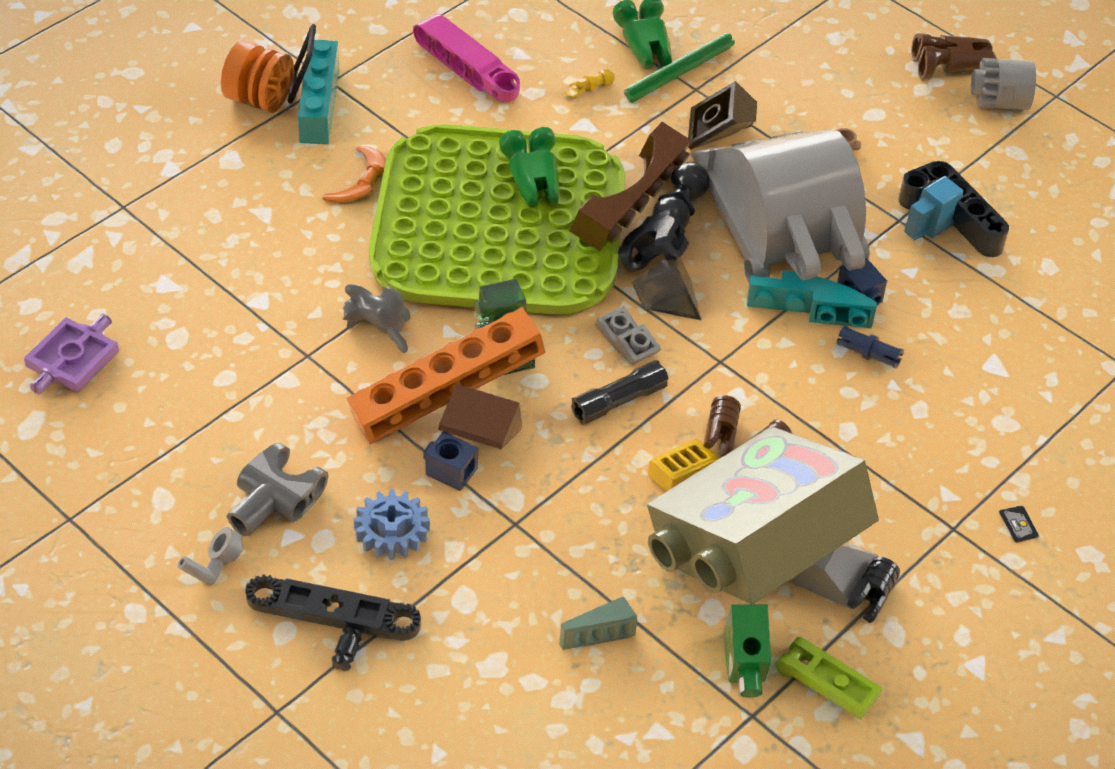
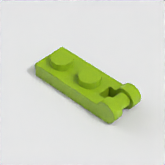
(829, 677)

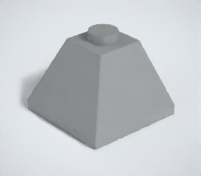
(836, 573)

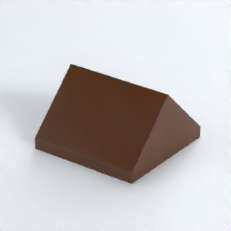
(481, 417)

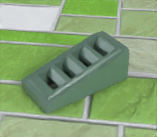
(603, 624)

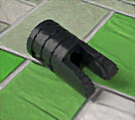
(875, 586)

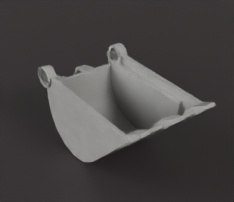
(790, 200)

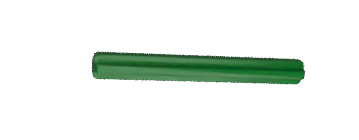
(679, 67)

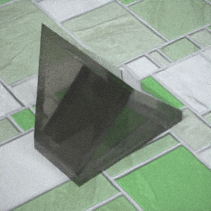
(668, 289)

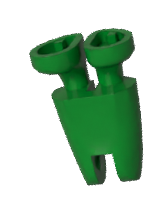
(644, 35)
(535, 168)

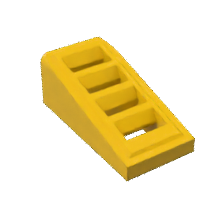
(660, 466)

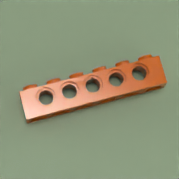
(431, 380)

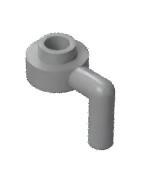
(223, 549)

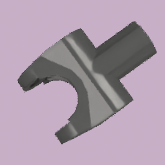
(273, 490)

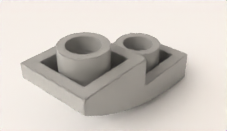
(626, 336)

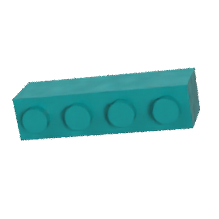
(319, 93)

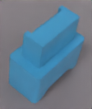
(933, 210)

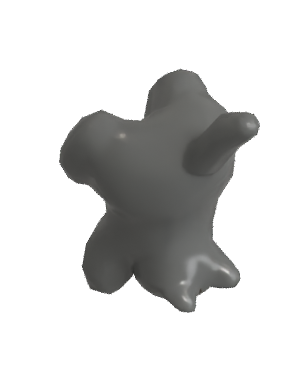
(382, 311)

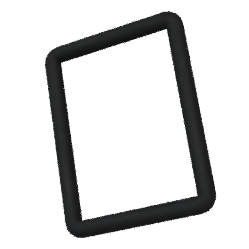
(307, 46)

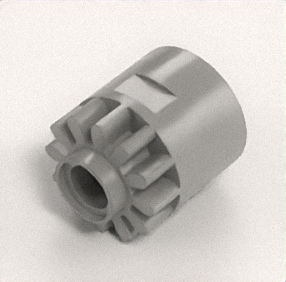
(1004, 84)

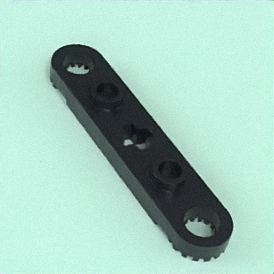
(310, 603)

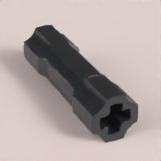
(599, 401)

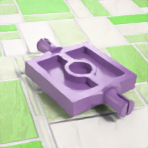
(71, 354)

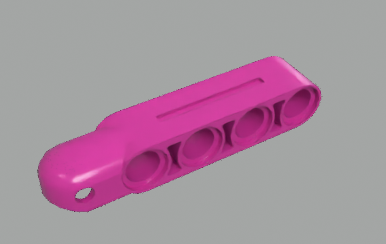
(467, 57)

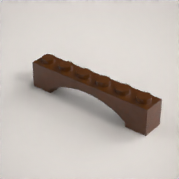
(602, 217)

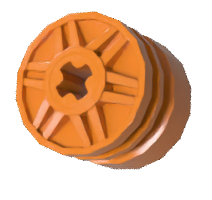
(257, 76)

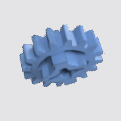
(391, 524)

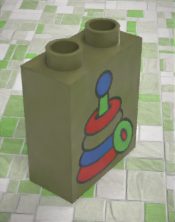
(762, 514)

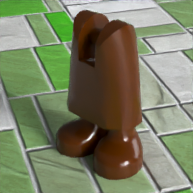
(952, 52)

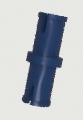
(870, 347)

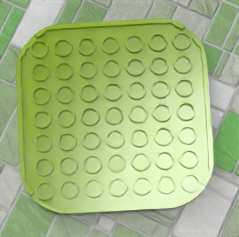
(459, 223)

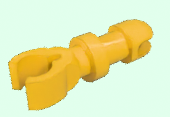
(588, 82)

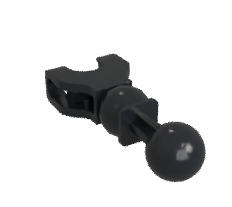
(666, 226)

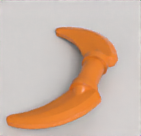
(364, 185)

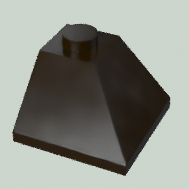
(721, 115)

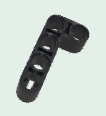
(972, 215)

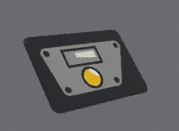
(1019, 523)

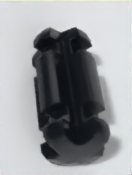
(346, 648)

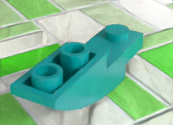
(821, 298)

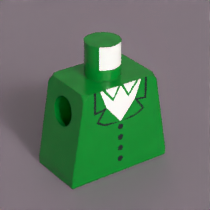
(748, 647)

